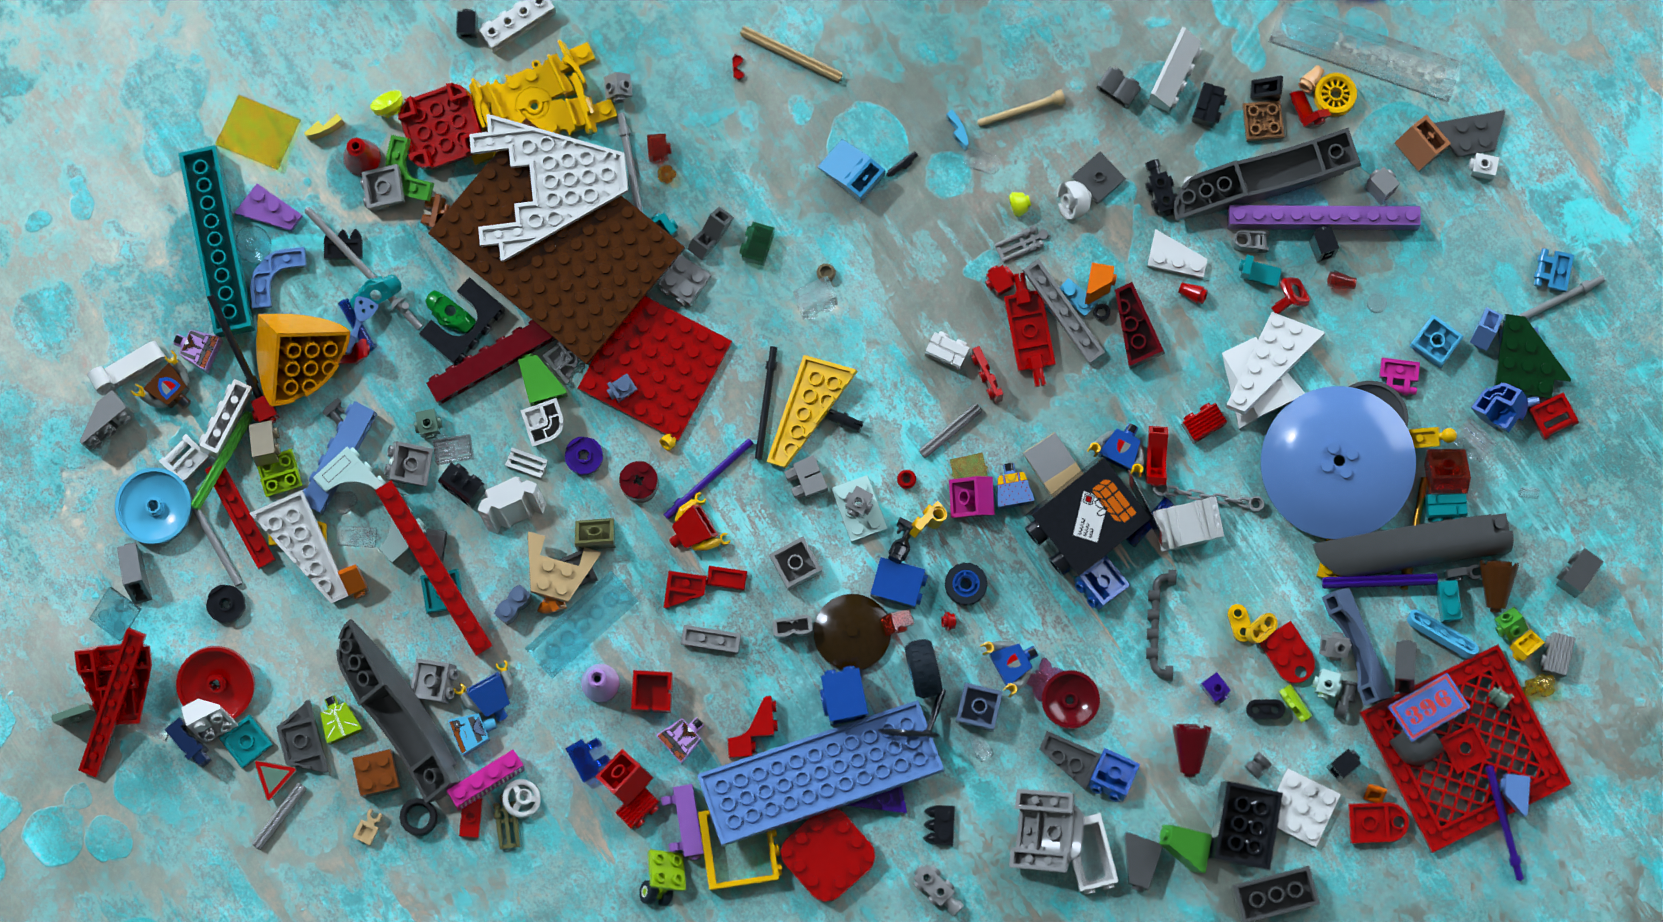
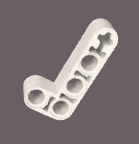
(126, 368)

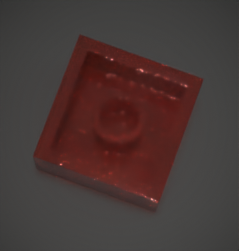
(1447, 471)

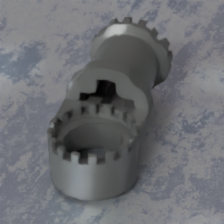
(1346, 697)

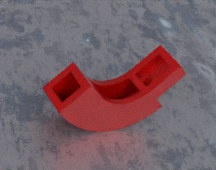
(1156, 456)

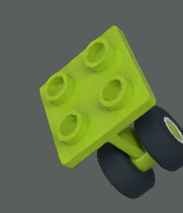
(665, 875)

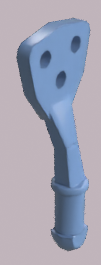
(360, 318)

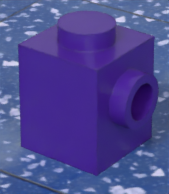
(1215, 688)

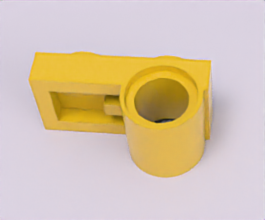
(928, 519)

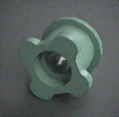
(1499, 697)

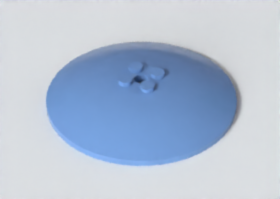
(1333, 498)

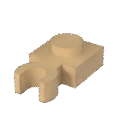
(367, 830)

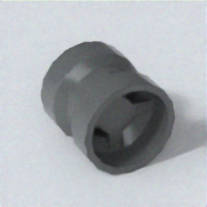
(1258, 765)

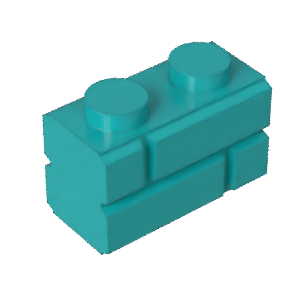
(1445, 506)
(1448, 601)

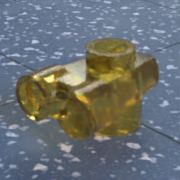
(1541, 684)

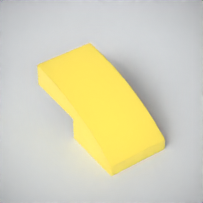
(318, 130)

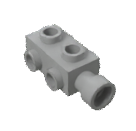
(933, 885)

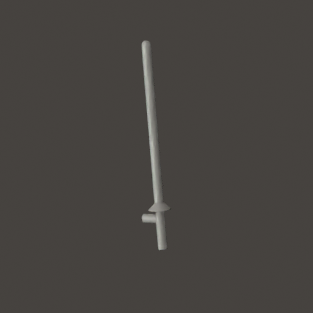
(397, 303)

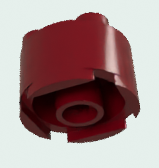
(649, 478)

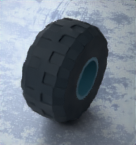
(923, 668)

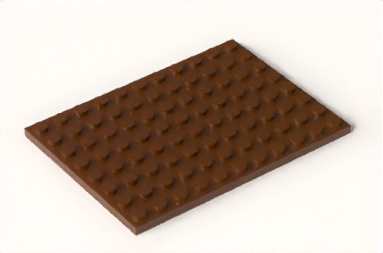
(572, 282)

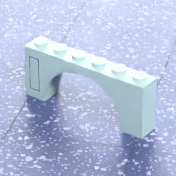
(349, 469)

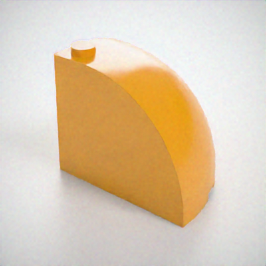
(297, 354)

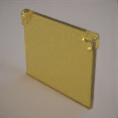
(258, 132)

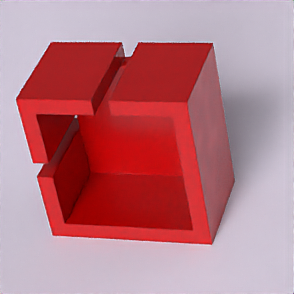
(652, 691)

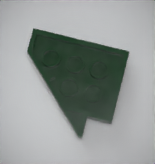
(1526, 359)

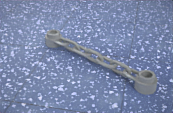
(1228, 500)

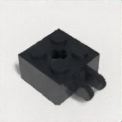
(461, 485)

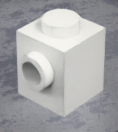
(1483, 166)

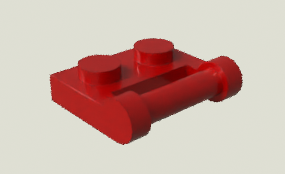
(1550, 410)

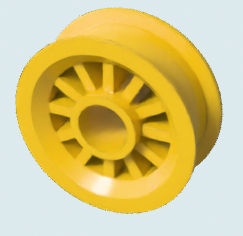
(1350, 88)

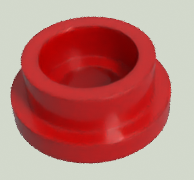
(906, 473)
(948, 621)

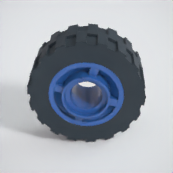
(966, 596)

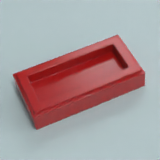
(726, 578)

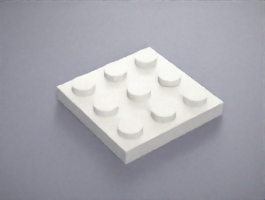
(1305, 807)

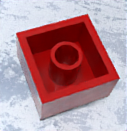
(624, 777)

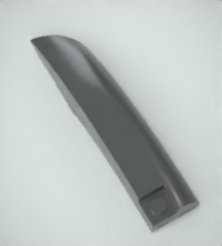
(397, 712)

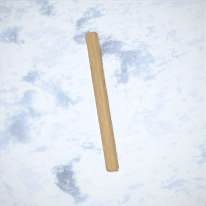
(791, 54)

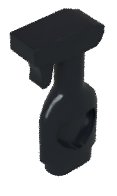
(900, 548)

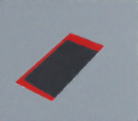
(1141, 500)

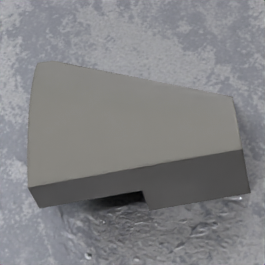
(561, 361)

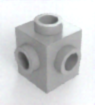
(618, 86)
(858, 495)
(1335, 646)

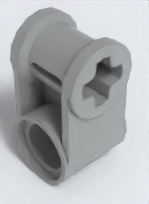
(1255, 241)

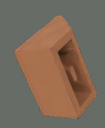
(1422, 143)

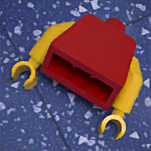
(694, 528)

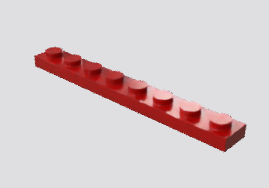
(112, 702)

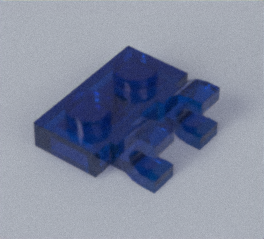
(583, 760)

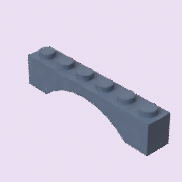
(1371, 680)

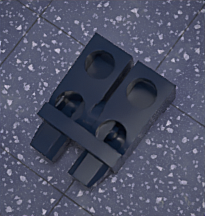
(193, 748)

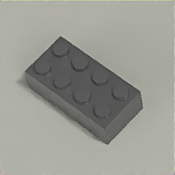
(1275, 895)

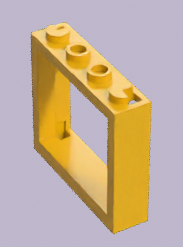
(709, 861)

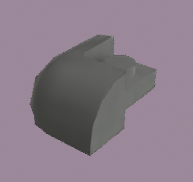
(1418, 751)

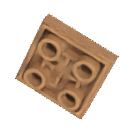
(1263, 121)

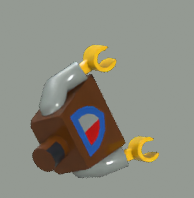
(167, 386)

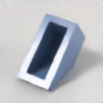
(1486, 329)
(1516, 792)

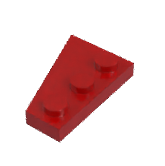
(979, 359)

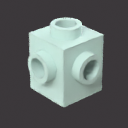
(1332, 679)

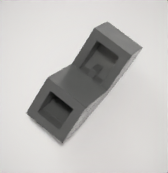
(711, 233)

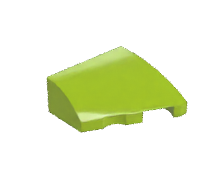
(1296, 704)

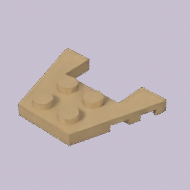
(554, 577)

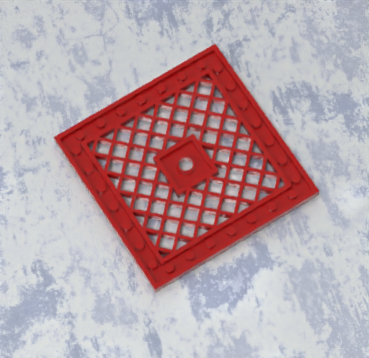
(1553, 776)

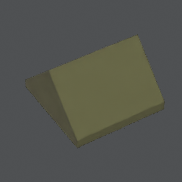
(595, 534)

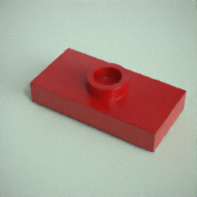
(471, 819)

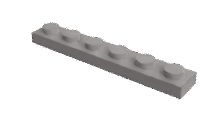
(1063, 311)

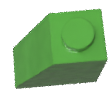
(539, 381)
(1187, 846)

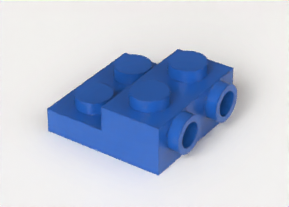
(1101, 583)
(1113, 775)

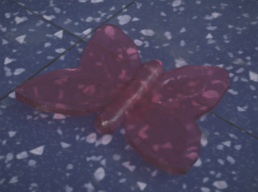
(1041, 677)

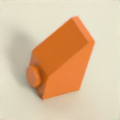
(1099, 282)
(353, 581)

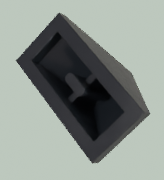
(1267, 88)

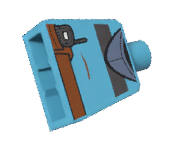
(471, 732)

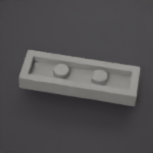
(710, 639)

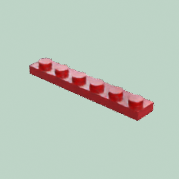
(242, 519)

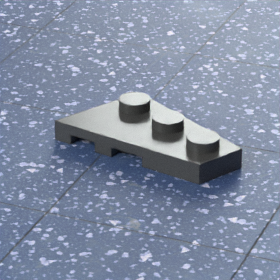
(1071, 757)

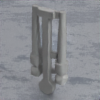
(1043, 234)

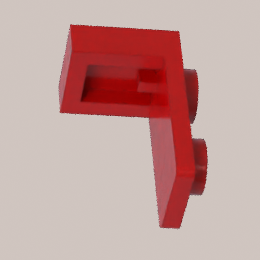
(1305, 113)
(359, 353)

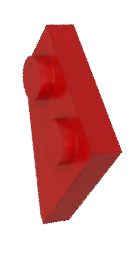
(683, 587)

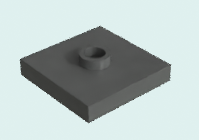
(1099, 177)

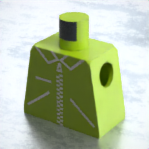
(339, 721)

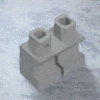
(809, 477)

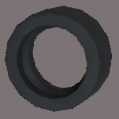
(415, 831)

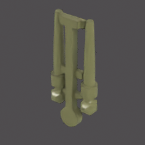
(498, 815)

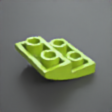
(281, 475)

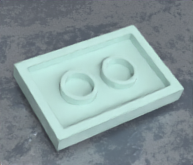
(861, 526)

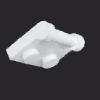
(188, 463)

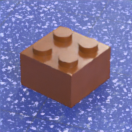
(376, 773)

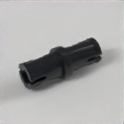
(844, 420)

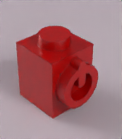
(999, 280)

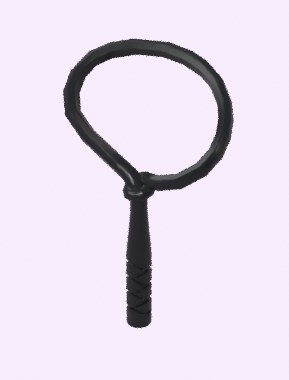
(927, 732)

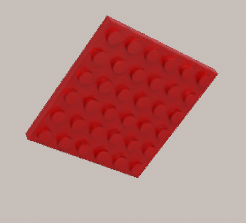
(667, 362)

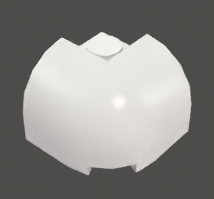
(543, 421)

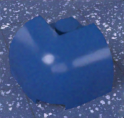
(1501, 406)

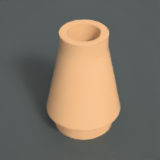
(1309, 80)

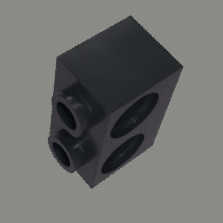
(1344, 764)

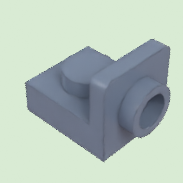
(621, 388)

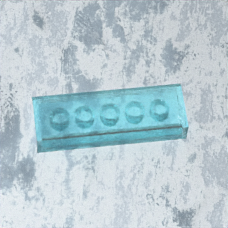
(581, 624)

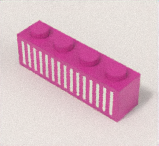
(485, 780)

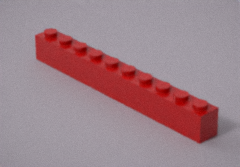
(433, 567)

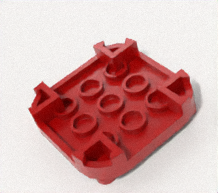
(439, 126)
(828, 854)

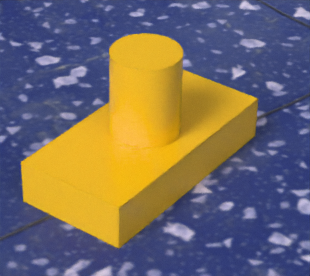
(1526, 645)

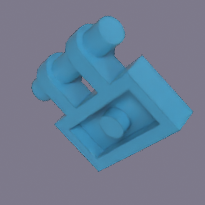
(1559, 273)

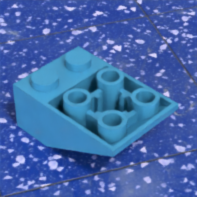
(852, 170)

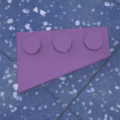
(267, 208)

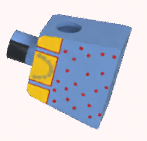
(1013, 488)

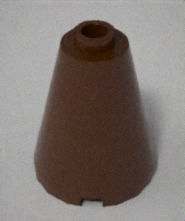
(1497, 582)

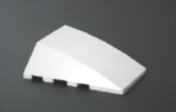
(1281, 393)

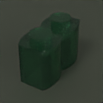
(757, 243)

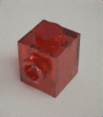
(658, 148)

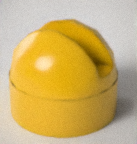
(667, 442)

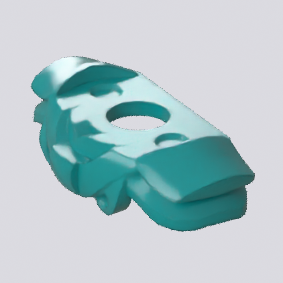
(386, 286)

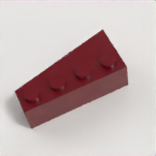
(1138, 333)

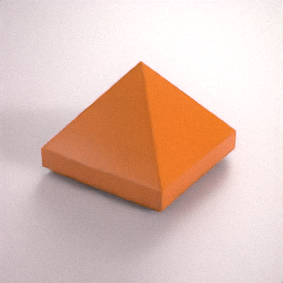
(1375, 793)

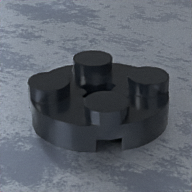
(214, 603)

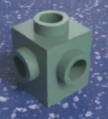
(423, 419)

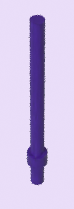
(709, 478)
(1514, 859)

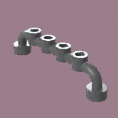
(1153, 632)

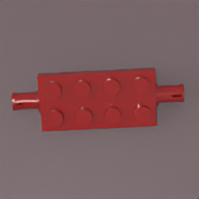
(1029, 330)

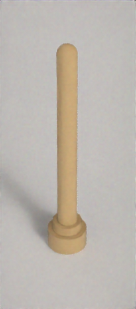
(1056, 98)

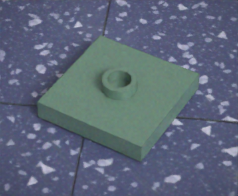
(73, 715)

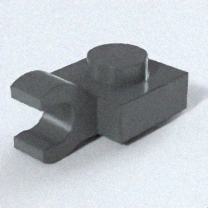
(1459, 573)

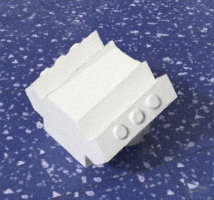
(510, 503)
(1189, 524)

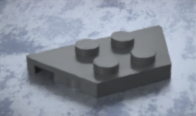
(1473, 133)
(301, 740)

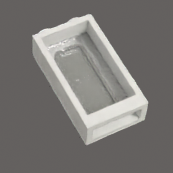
(1095, 864)

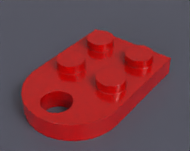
(1287, 652)
(1375, 822)

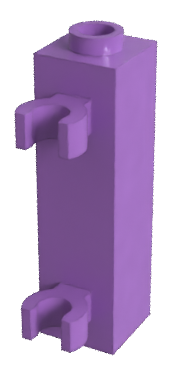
(688, 822)

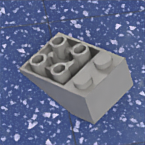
(105, 419)

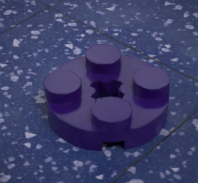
(572, 455)

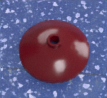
(1079, 688)

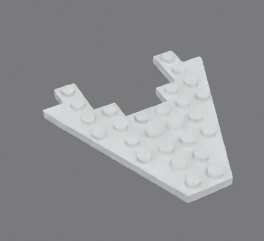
(566, 181)

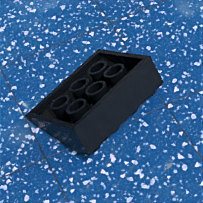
(1245, 825)

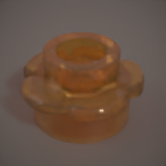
(666, 169)

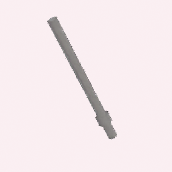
(624, 133)
(1585, 287)
(217, 547)

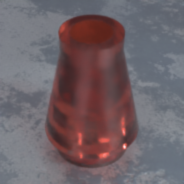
(1338, 280)

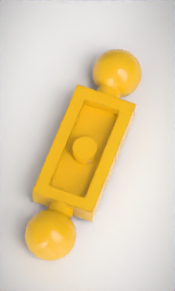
(1432, 436)

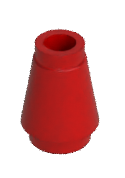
(1193, 292)

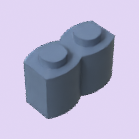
(516, 601)

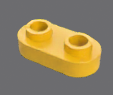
(1238, 623)
(1261, 630)

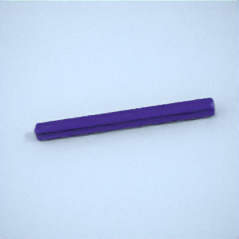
(1380, 581)

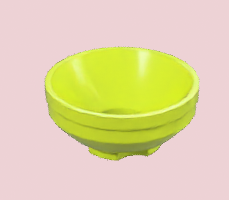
(387, 104)

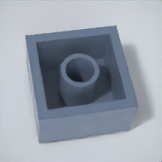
(979, 707)

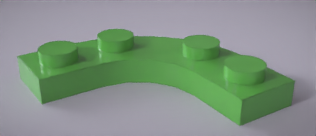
(412, 187)

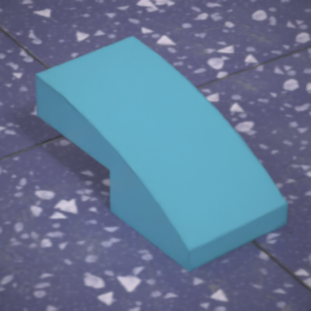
(960, 133)

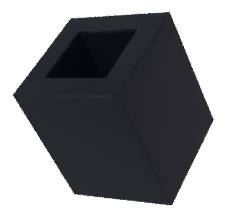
(467, 23)

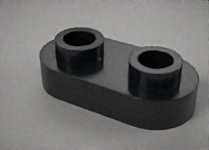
(1265, 707)

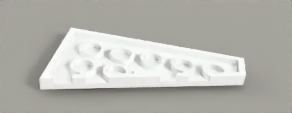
(1274, 354)
(300, 537)

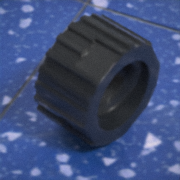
(1098, 317)

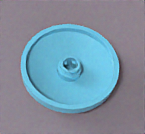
(153, 506)

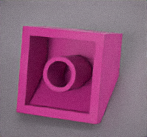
(971, 496)

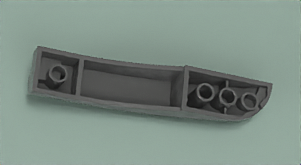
(1266, 175)
(1417, 545)

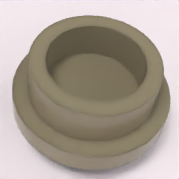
(826, 270)

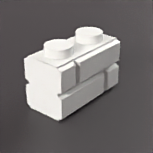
(947, 351)

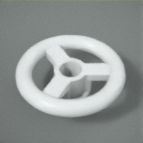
(526, 793)

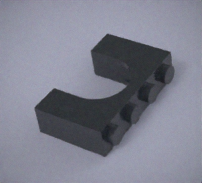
(456, 347)

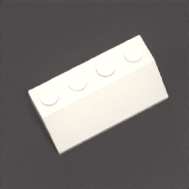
(1175, 71)

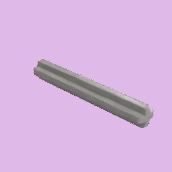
(950, 430)
(279, 816)

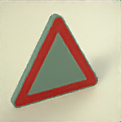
(273, 777)

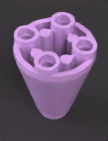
(602, 690)

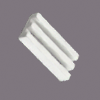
(515, 451)

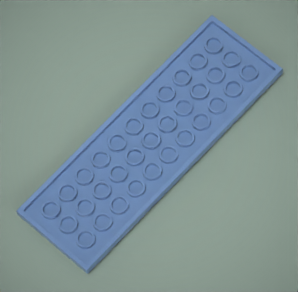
(818, 774)

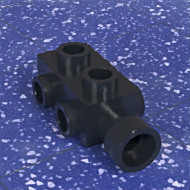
(1160, 191)

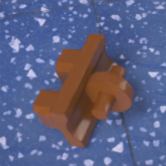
(438, 208)

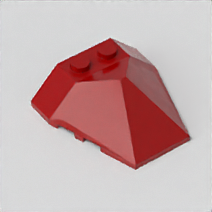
(95, 669)

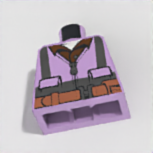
(199, 348)
(681, 738)

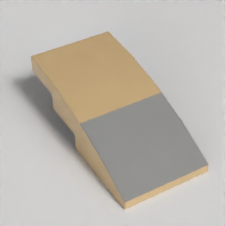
(1051, 462)

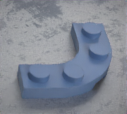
(268, 268)

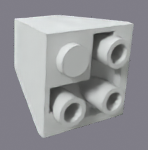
(207, 719)

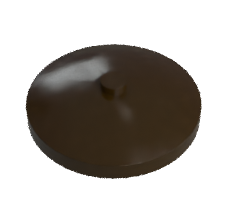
(851, 632)

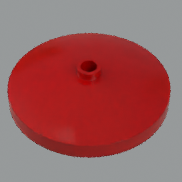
(219, 663)

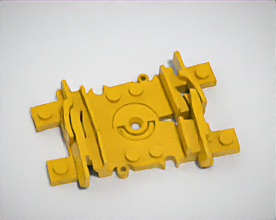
(540, 86)

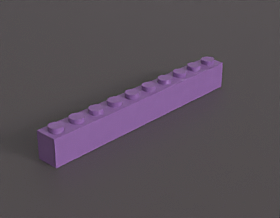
(1318, 216)

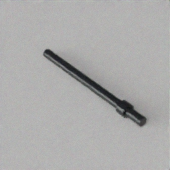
(771, 366)
(250, 379)

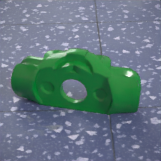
(461, 320)

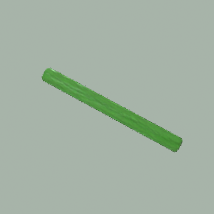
(222, 460)

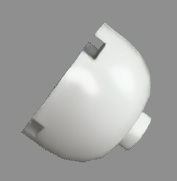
(1074, 199)

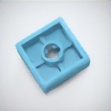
(1435, 329)

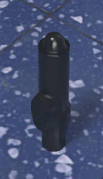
(903, 164)

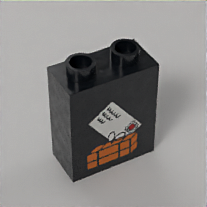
(1086, 518)

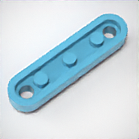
(1442, 634)

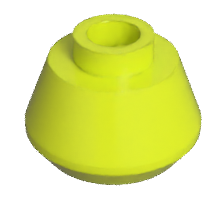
(1019, 203)

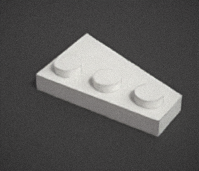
(1174, 257)

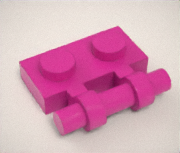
(1400, 370)

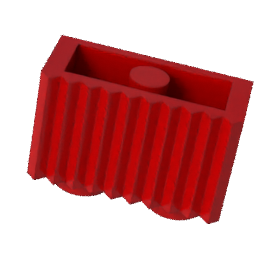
(1203, 423)
(638, 809)

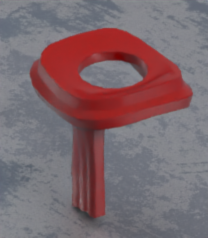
(1290, 297)

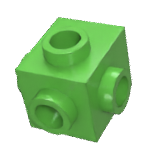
(1510, 624)

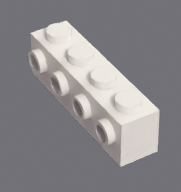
(515, 22)
(225, 419)

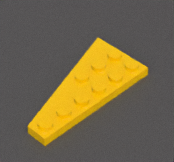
(811, 397)

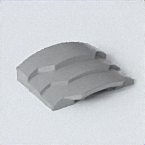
(1047, 831)

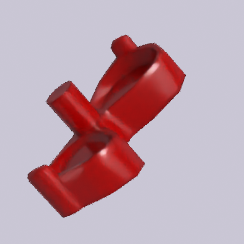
(736, 61)

